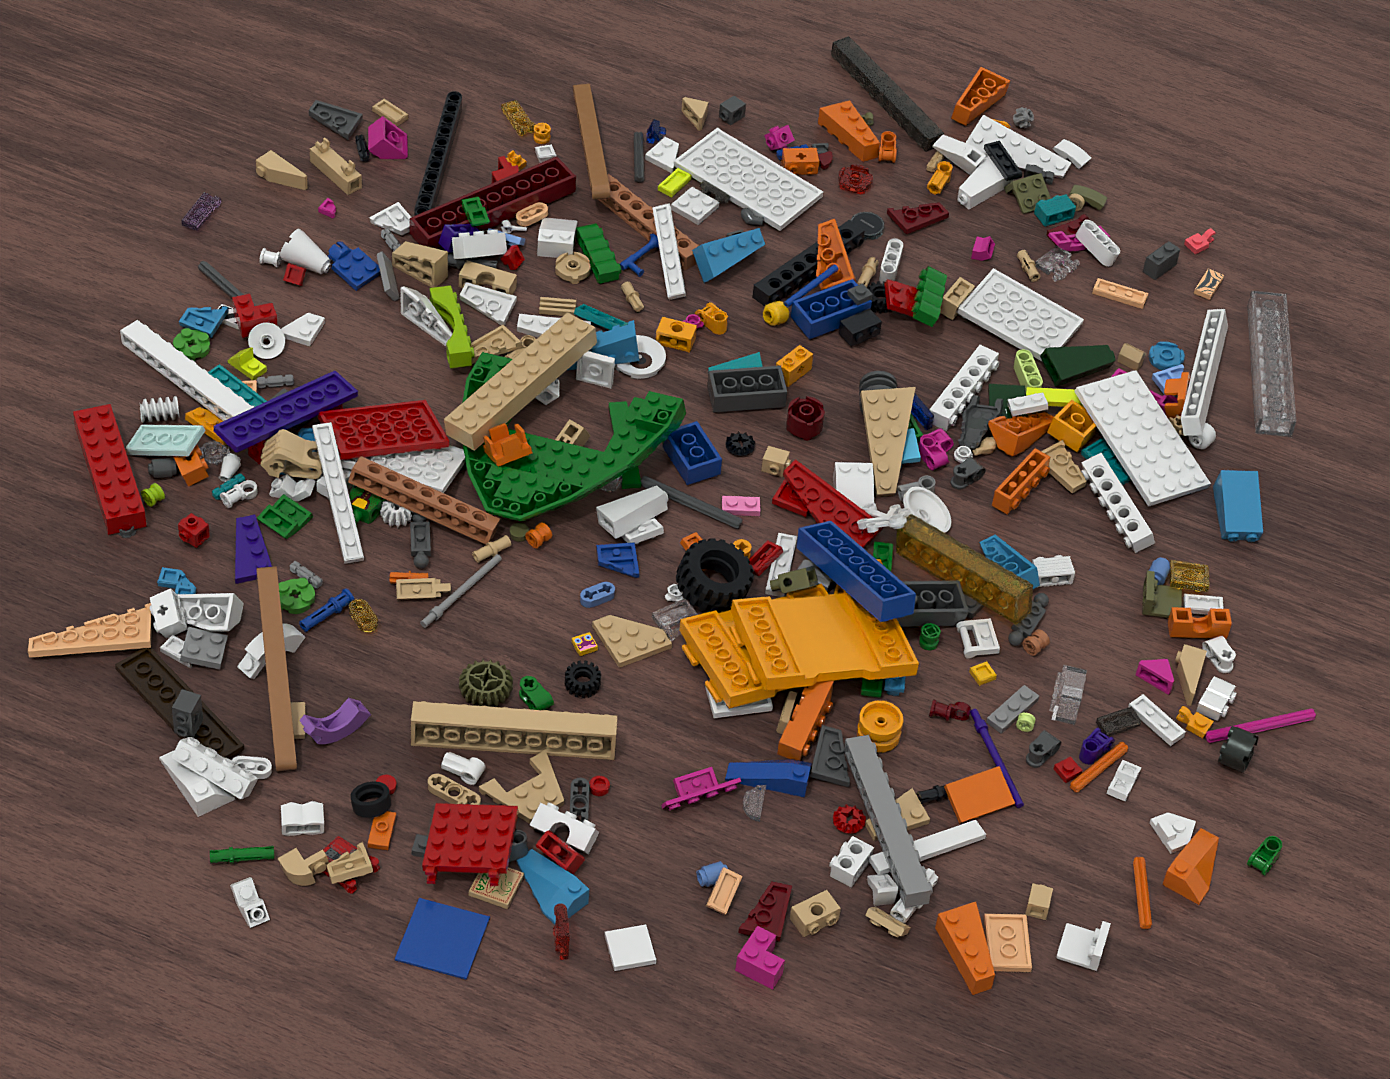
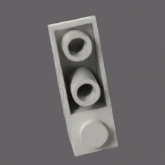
(960, 153)

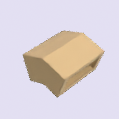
(1131, 356)

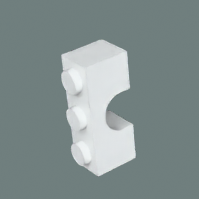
(581, 834)

